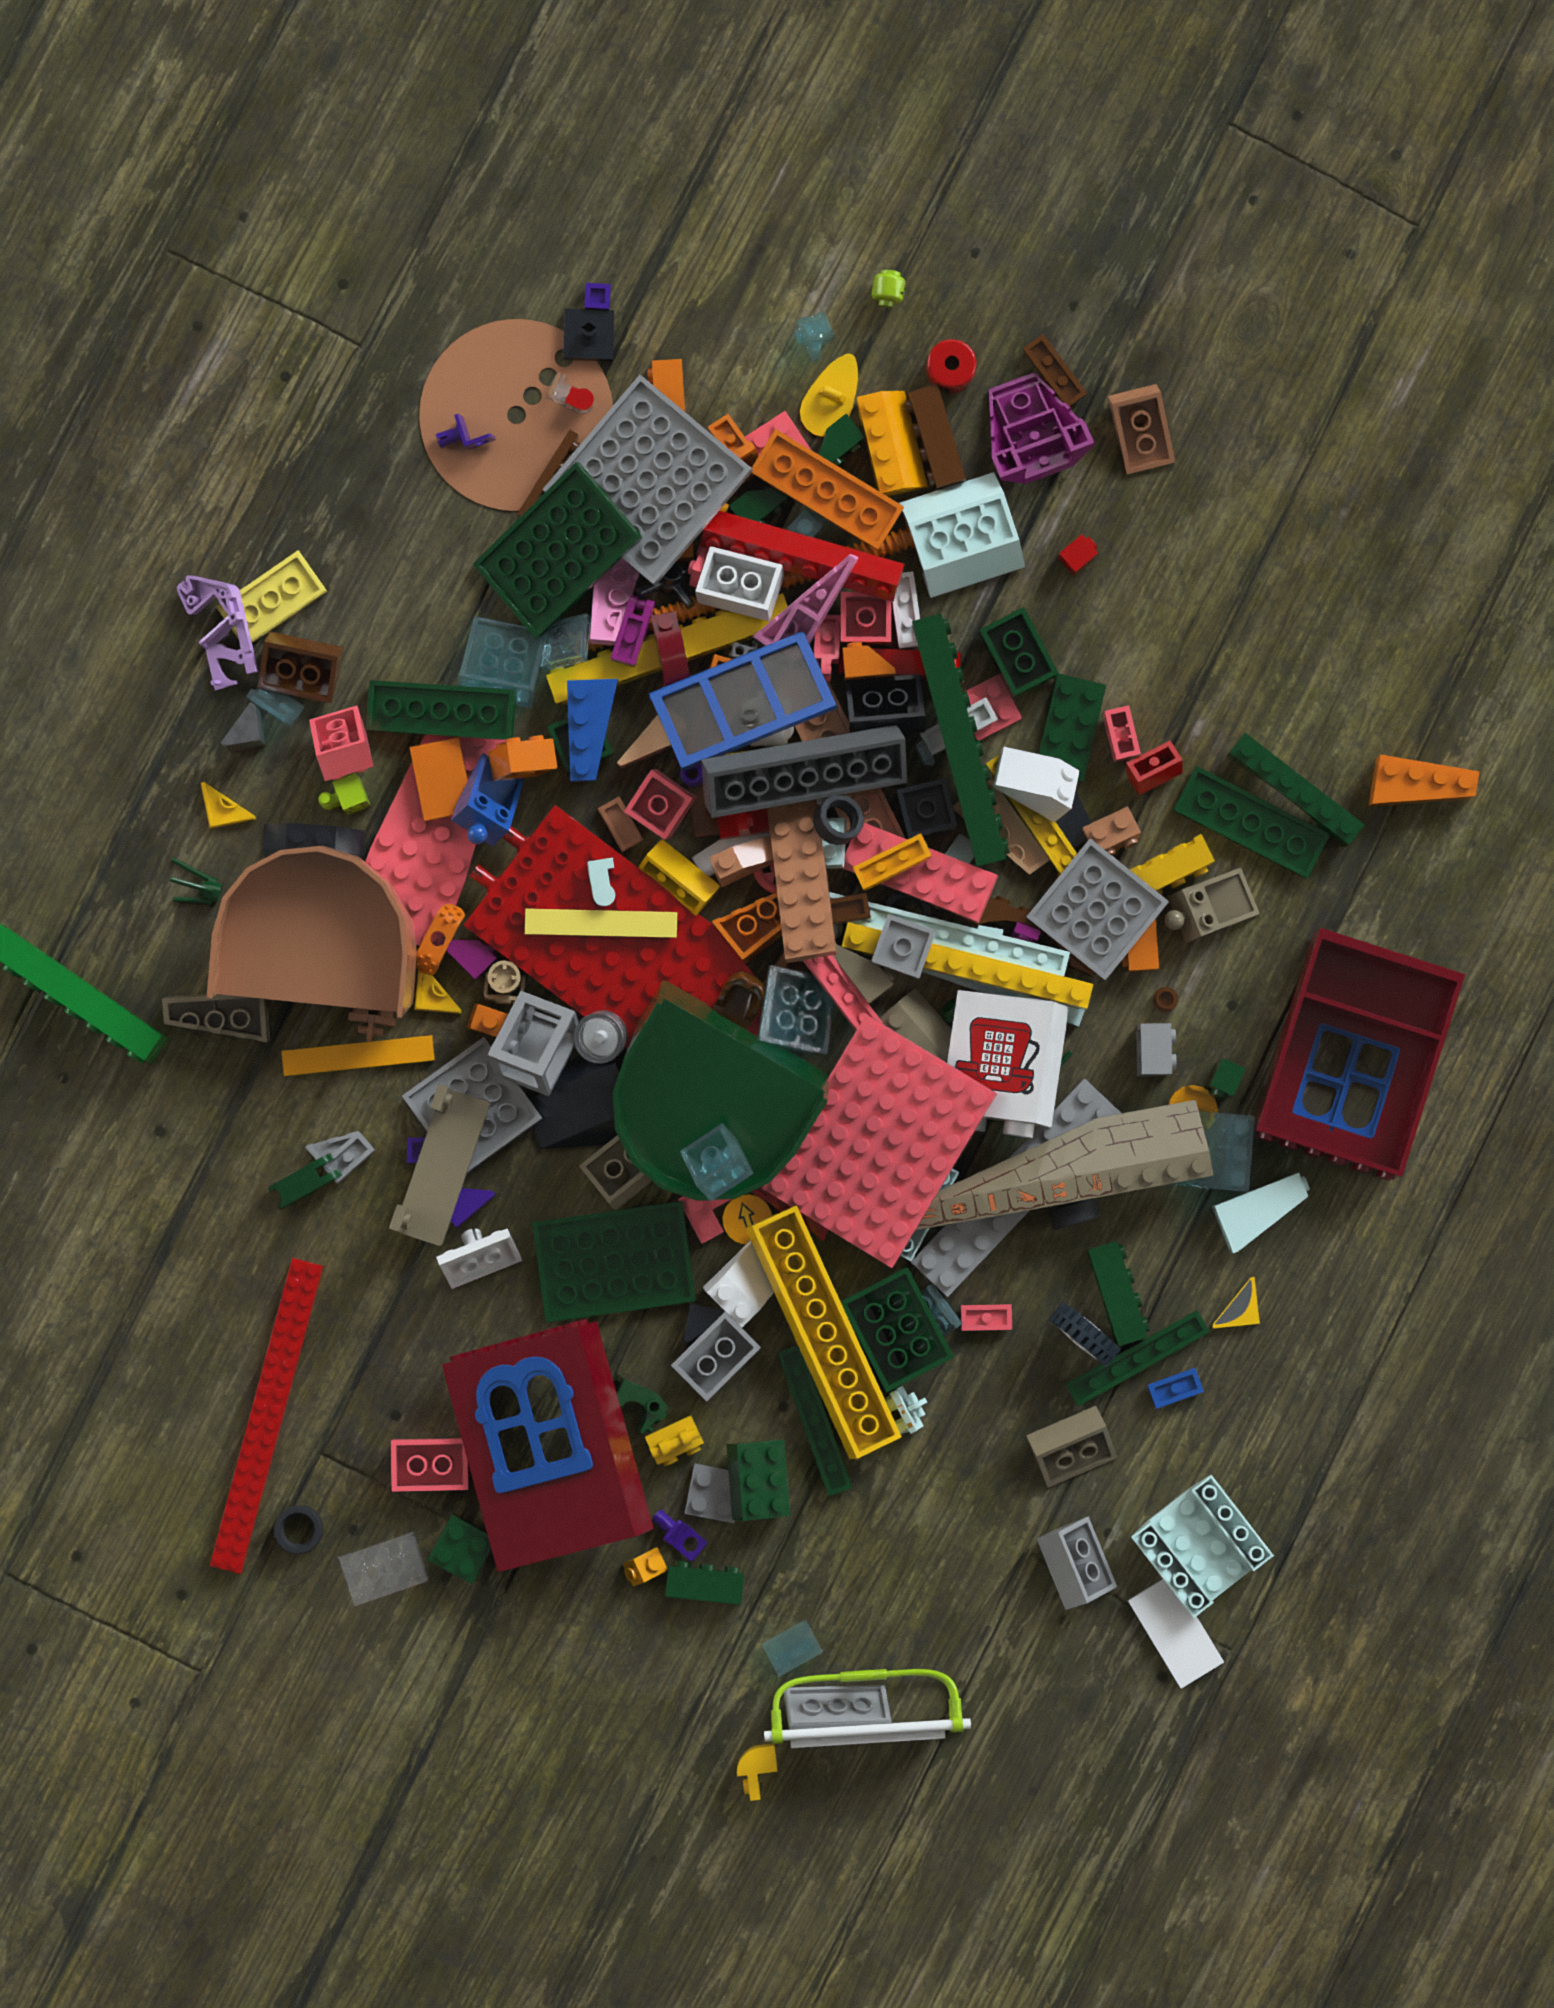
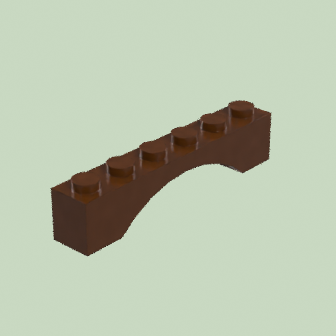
(1000, 911)

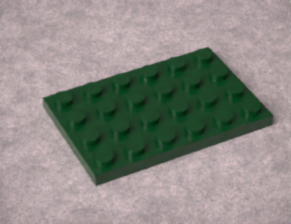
(557, 550)
(614, 1261)

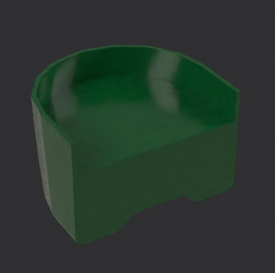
(699, 1071)

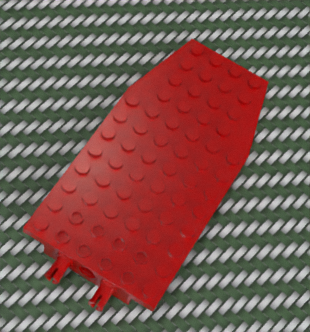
(596, 970)

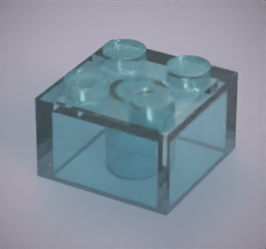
(716, 1162)

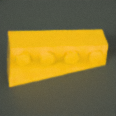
(1176, 865)

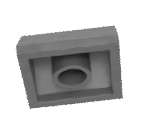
(246, 731)

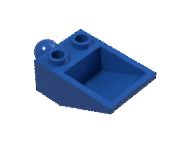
(486, 805)

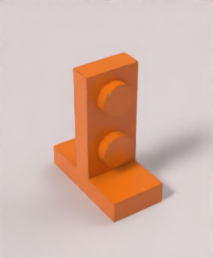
(730, 435)

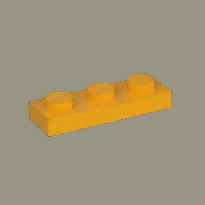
(892, 862)

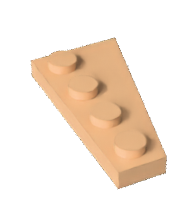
(1021, 843)

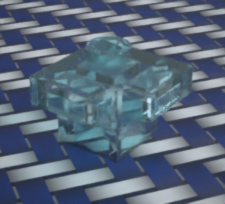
(813, 333)

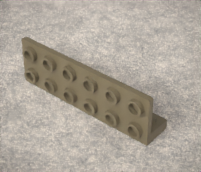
(441, 1166)

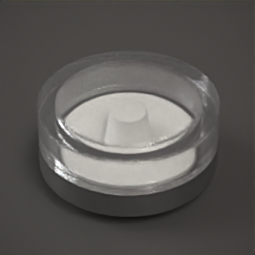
(600, 1036)

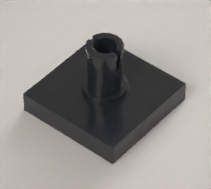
(588, 334)

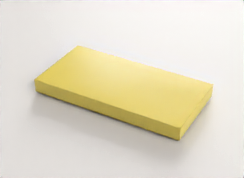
(278, 595)

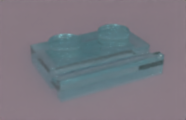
(792, 1647)

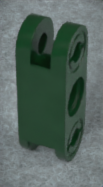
(304, 1181)

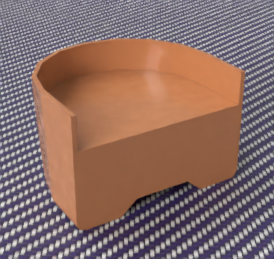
(314, 933)

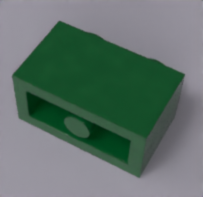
(1224, 1079)

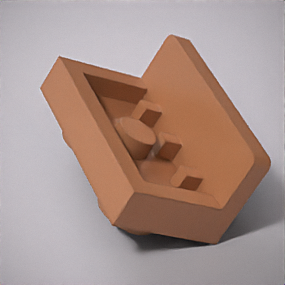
(1114, 831)

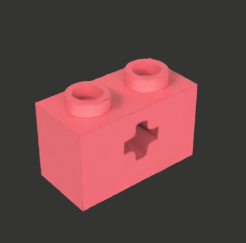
(1121, 734)

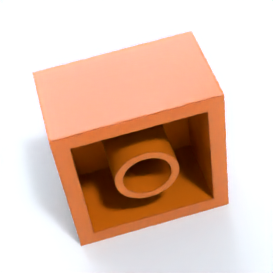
(522, 758)

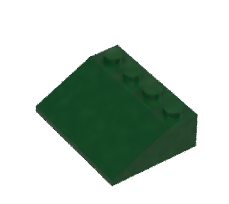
(896, 1329)

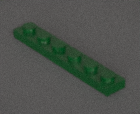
(1137, 1358)
(814, 1421)

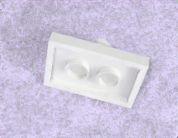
(478, 1256)

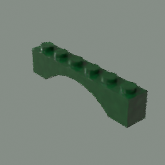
(838, 440)
(1285, 780)

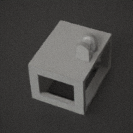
(532, 1045)

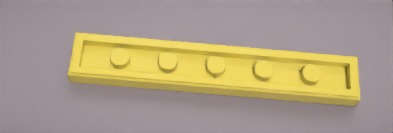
(600, 923)

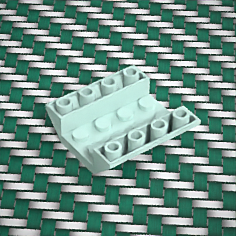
(963, 534)
(1201, 1544)

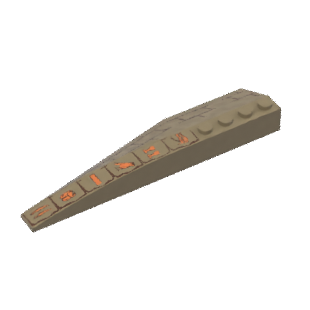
(1084, 1163)

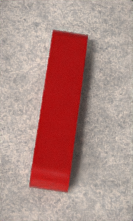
(904, 661)

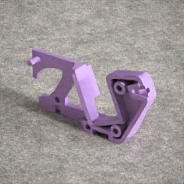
(195, 596)

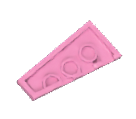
(610, 602)

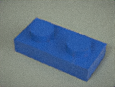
(1175, 1388)

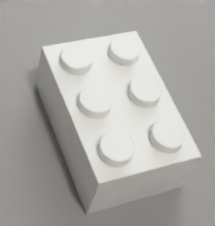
(739, 583)

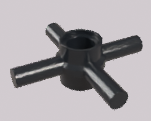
(670, 585)

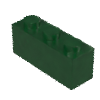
(705, 1583)

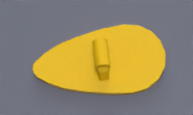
(830, 395)

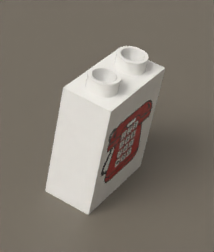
(1014, 1051)

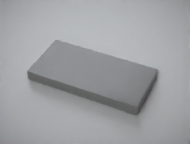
(836, 1706)

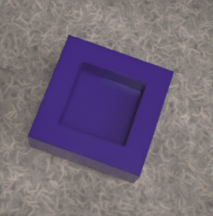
(597, 296)
(414, 1148)

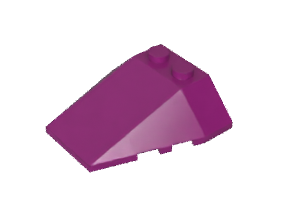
(1033, 431)

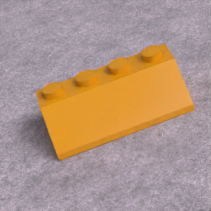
(891, 442)

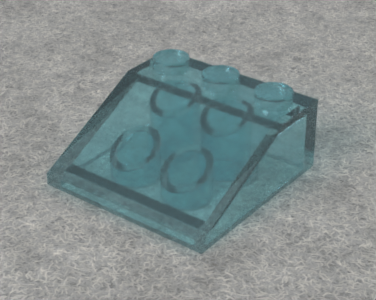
(502, 658)
(796, 1012)
(1230, 1150)

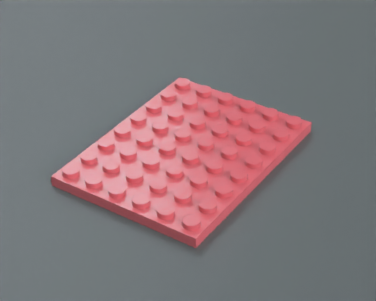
(882, 1141)

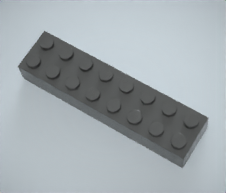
(804, 771)

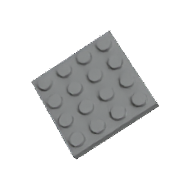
(1097, 909)
(473, 1075)

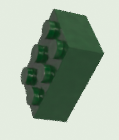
(1018, 653)
(758, 1479)

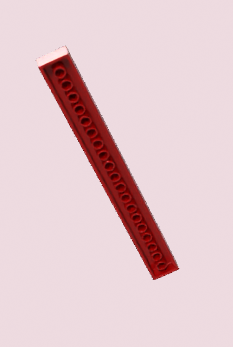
(266, 1415)

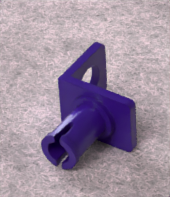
(461, 433)
(677, 1533)

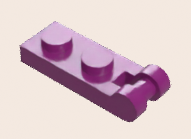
(632, 631)

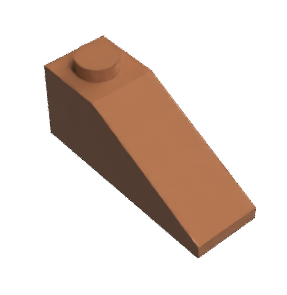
(742, 860)

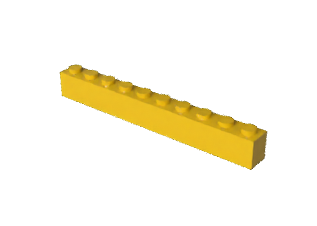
(699, 640)
(983, 970)

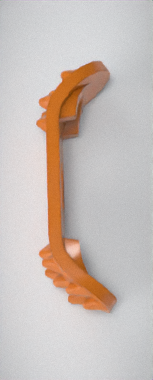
(446, 921)

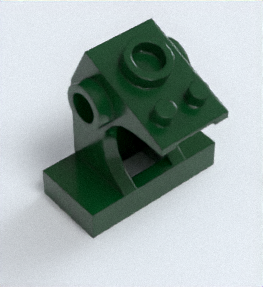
(631, 1391)

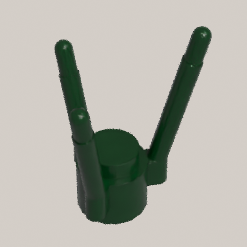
(209, 890)

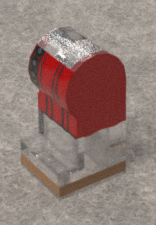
(569, 396)

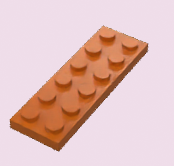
(826, 489)

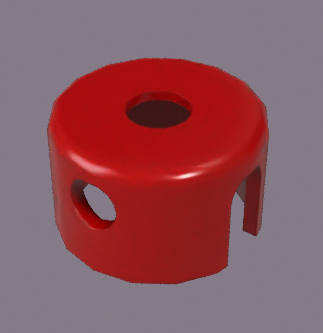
(956, 379)

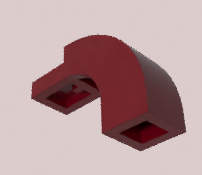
(670, 648)

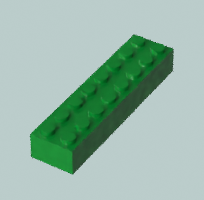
(79, 997)

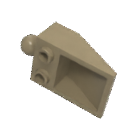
(1211, 905)

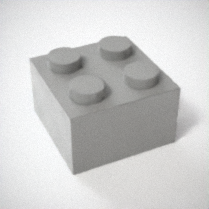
(1155, 1049)

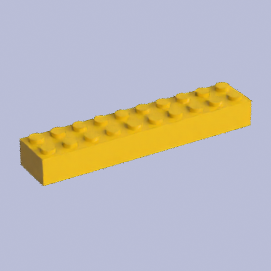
(823, 1332)

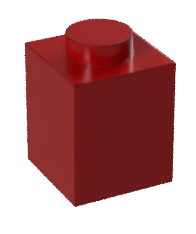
(1078, 554)

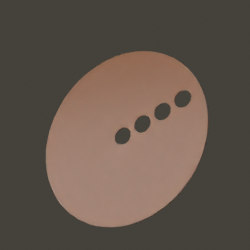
(481, 381)

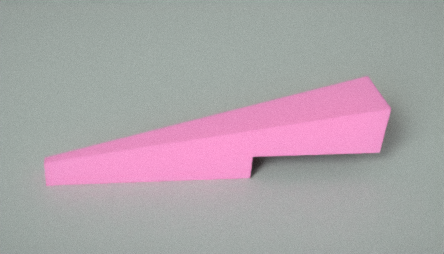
(810, 608)

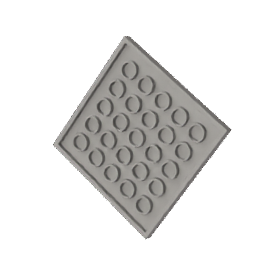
(659, 473)

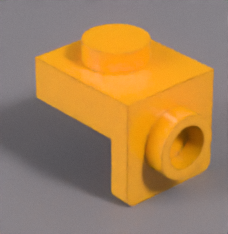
(644, 1567)

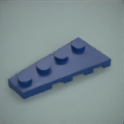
(588, 721)

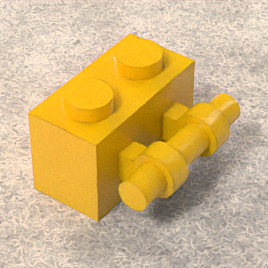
(674, 1440)

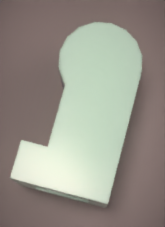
(599, 879)

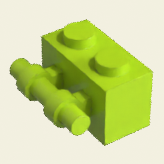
(349, 795)

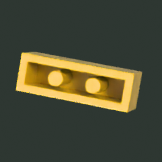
(679, 877)

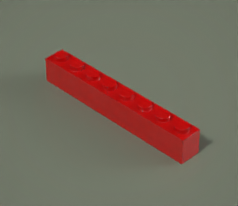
(802, 554)

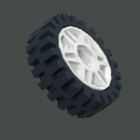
(1084, 1334)

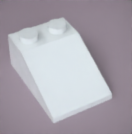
(1037, 781)
(741, 1286)

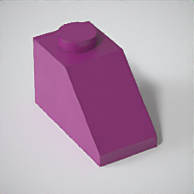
(472, 956)

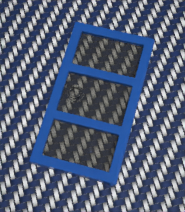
(743, 700)

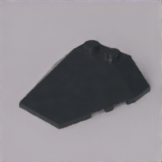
(294, 835)
(578, 1107)

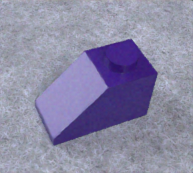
(469, 1203)

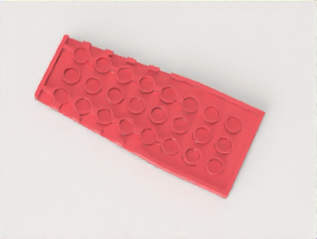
(427, 858)

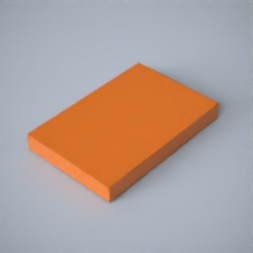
(439, 776)

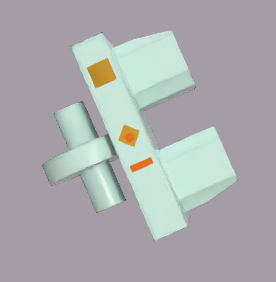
(909, 1409)

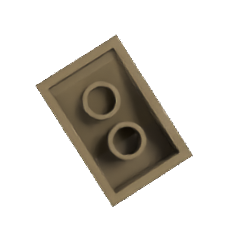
(865, 975)

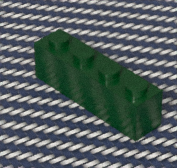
(1117, 1293)

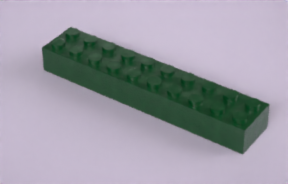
(959, 739)

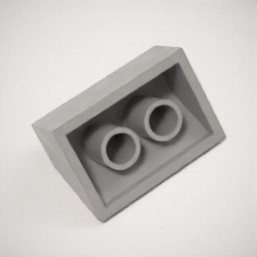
(716, 1356)
(1077, 1563)

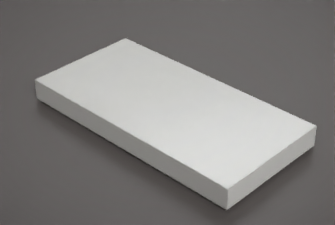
(1175, 1633)

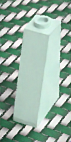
(1255, 1211)

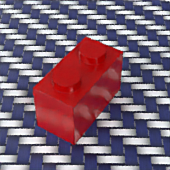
(1154, 768)

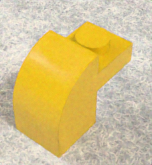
(756, 1761)

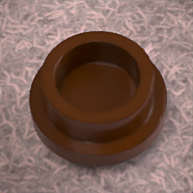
(1165, 999)

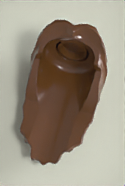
(740, 999)

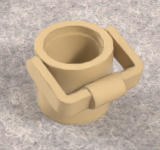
(504, 979)

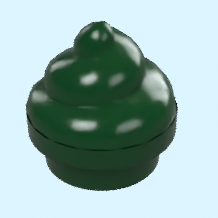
(949, 1010)

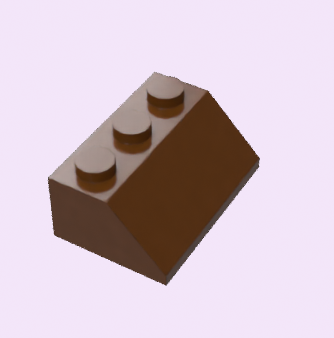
(300, 667)

